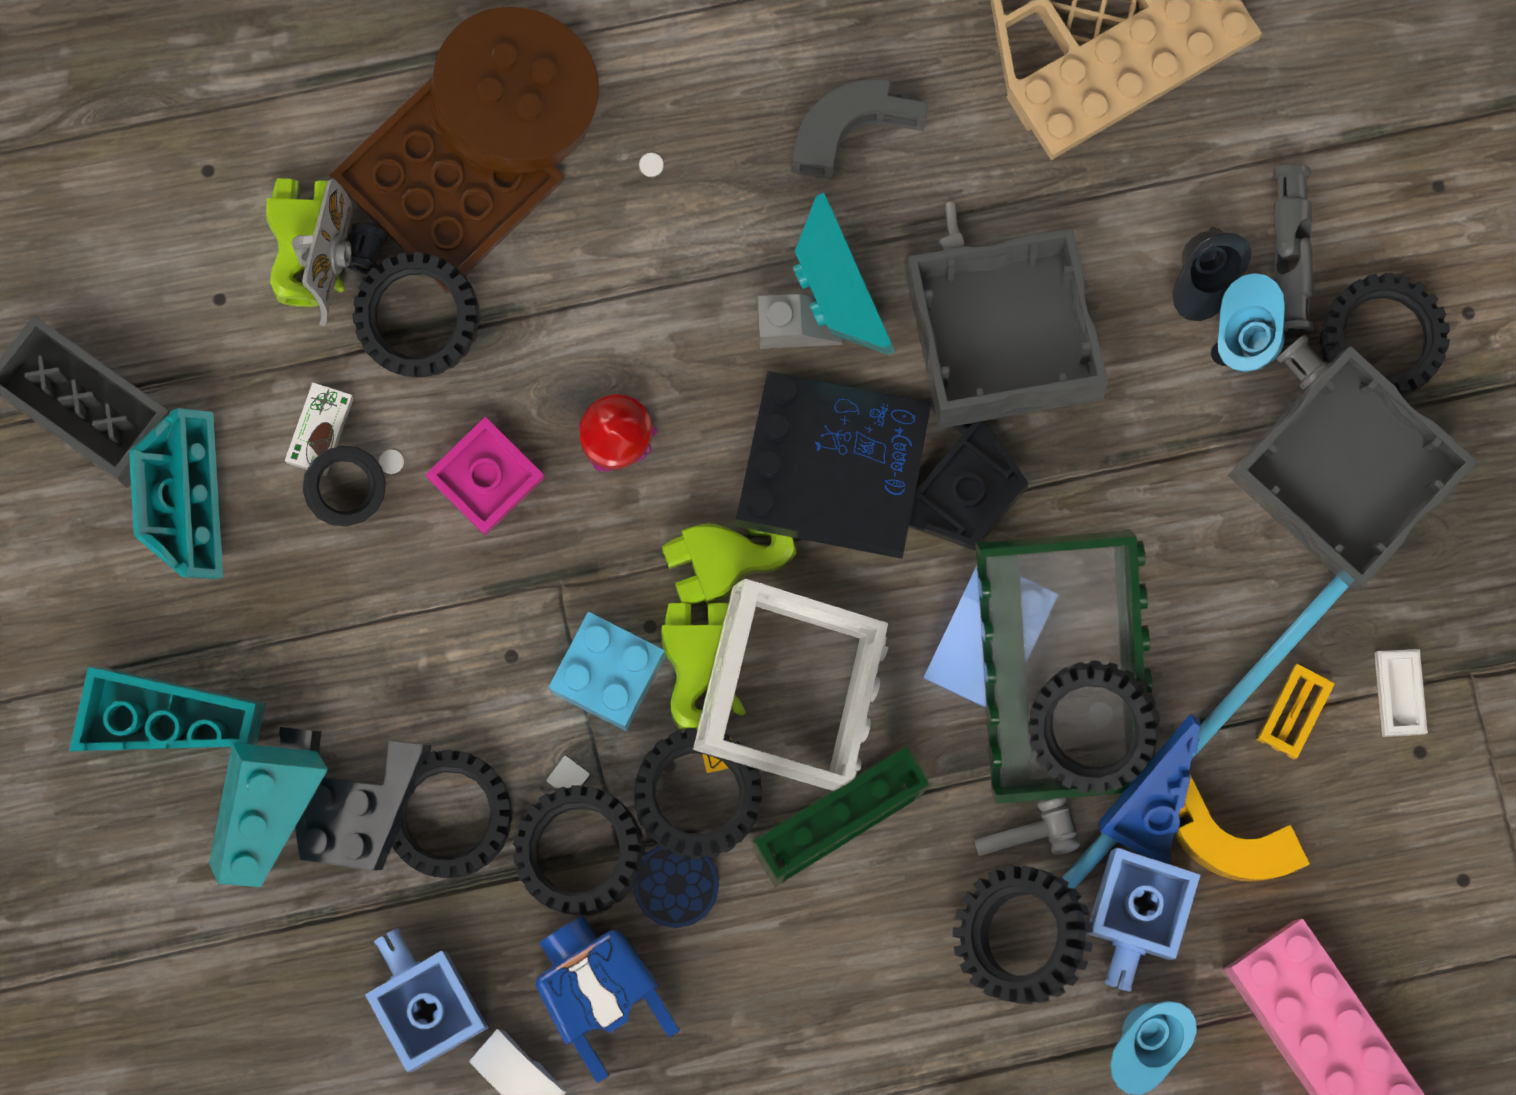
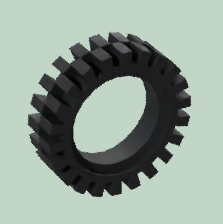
(1070, 935)

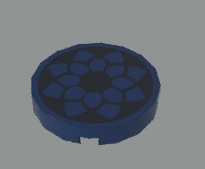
(676, 888)

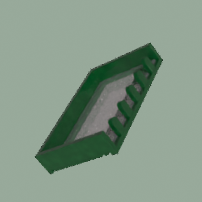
(1042, 612)

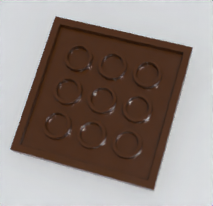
(432, 193)

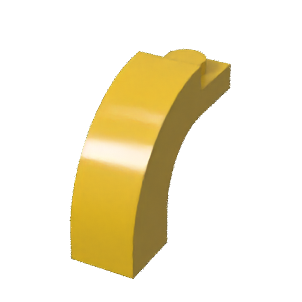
(1232, 856)

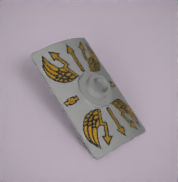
(327, 246)

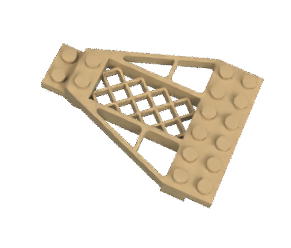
(1120, 68)

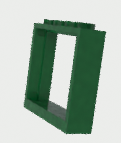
(840, 816)

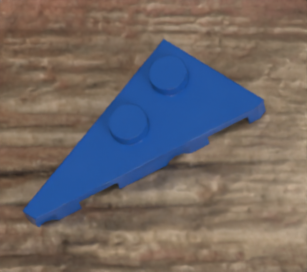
(1150, 806)

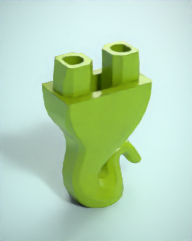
(288, 218)
(722, 559)
(692, 655)

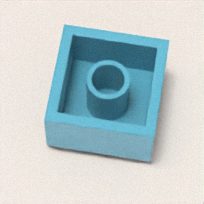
(607, 671)

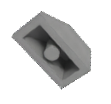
(789, 322)

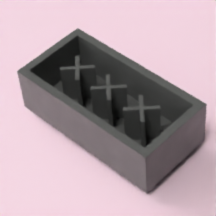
(77, 398)

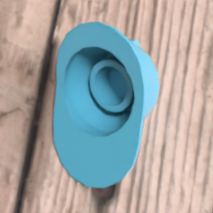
(1251, 323)
(1151, 1045)

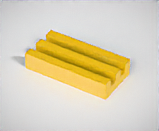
(1278, 743)

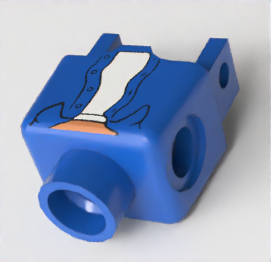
(595, 987)

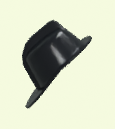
(1209, 267)

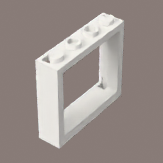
(727, 665)

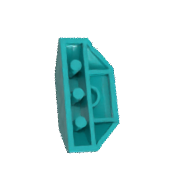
(836, 281)
(178, 494)

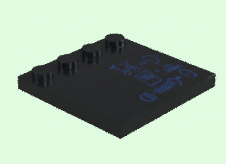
(833, 464)

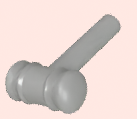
(1055, 825)

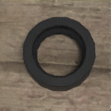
(347, 454)

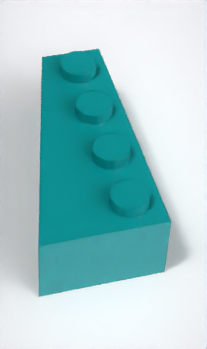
(149, 713)

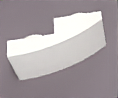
(511, 1068)

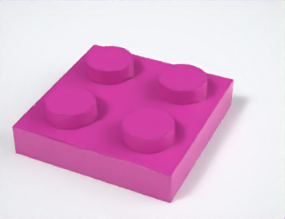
(485, 476)

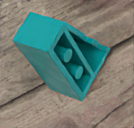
(260, 808)

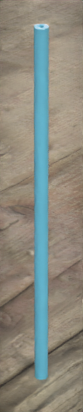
(1228, 706)

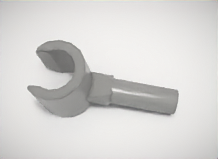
(955, 238)

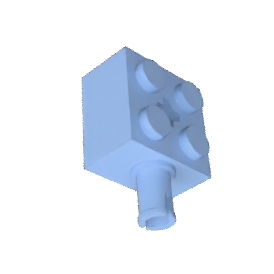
(1154, 931)
(400, 1001)

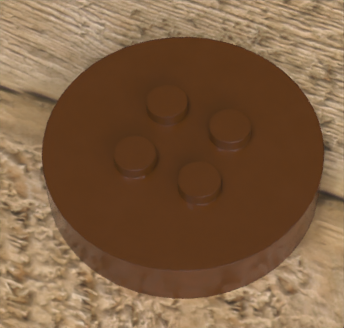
(514, 89)

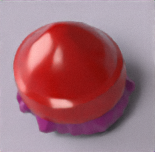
(616, 432)

